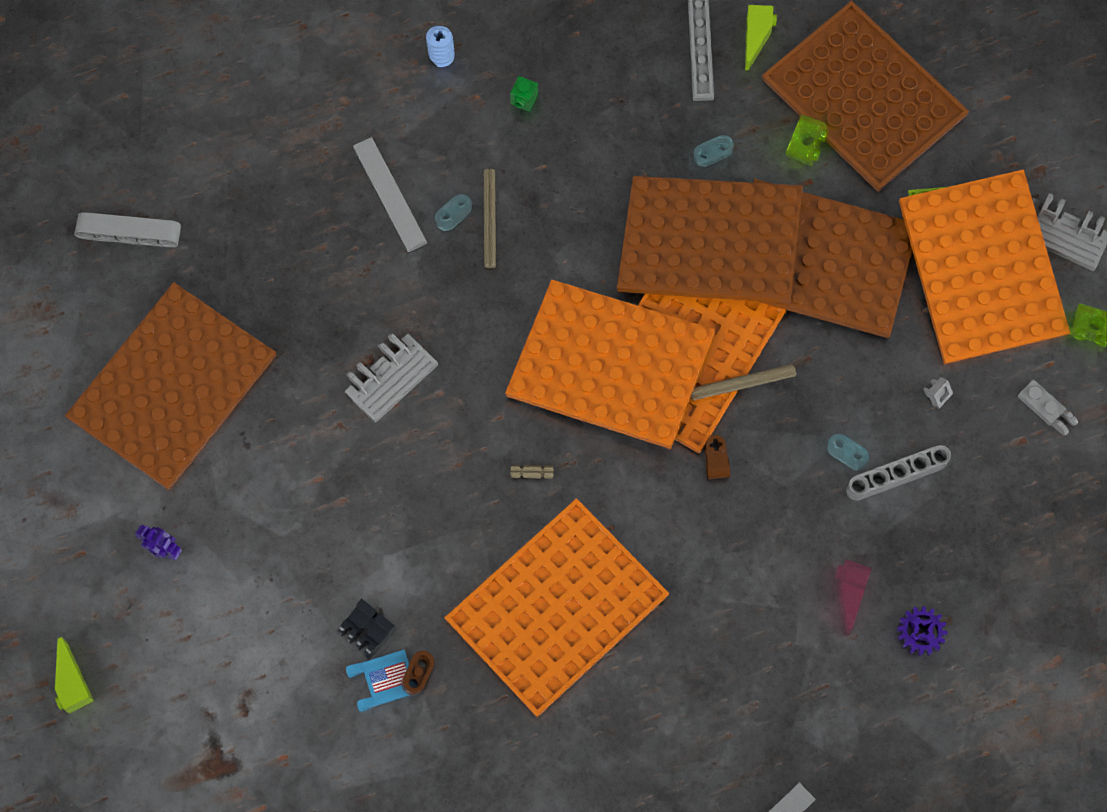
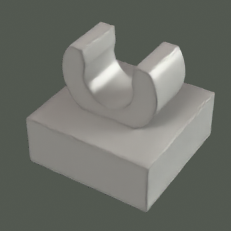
(939, 392)

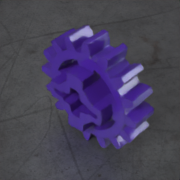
(158, 542)
(928, 637)

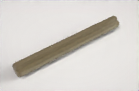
(489, 219)
(743, 382)

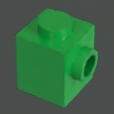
(524, 93)

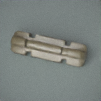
(532, 471)

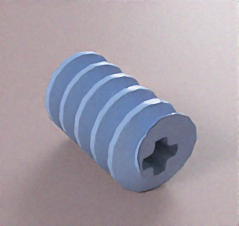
(440, 46)

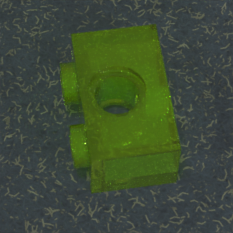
(807, 128)
(1081, 321)

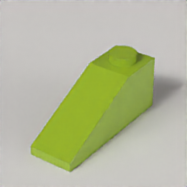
(758, 30)
(69, 682)

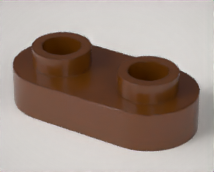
(416, 673)

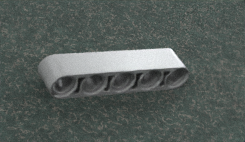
(127, 229)
(906, 465)

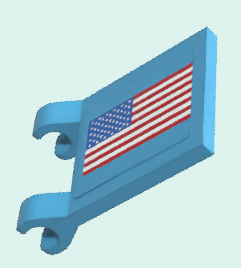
(382, 678)

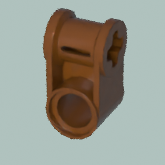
(716, 461)

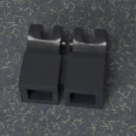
(377, 627)

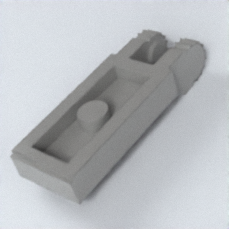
(1046, 407)

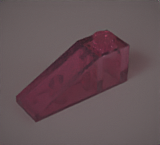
(850, 588)

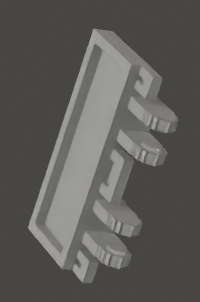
(1066, 239)
(392, 378)

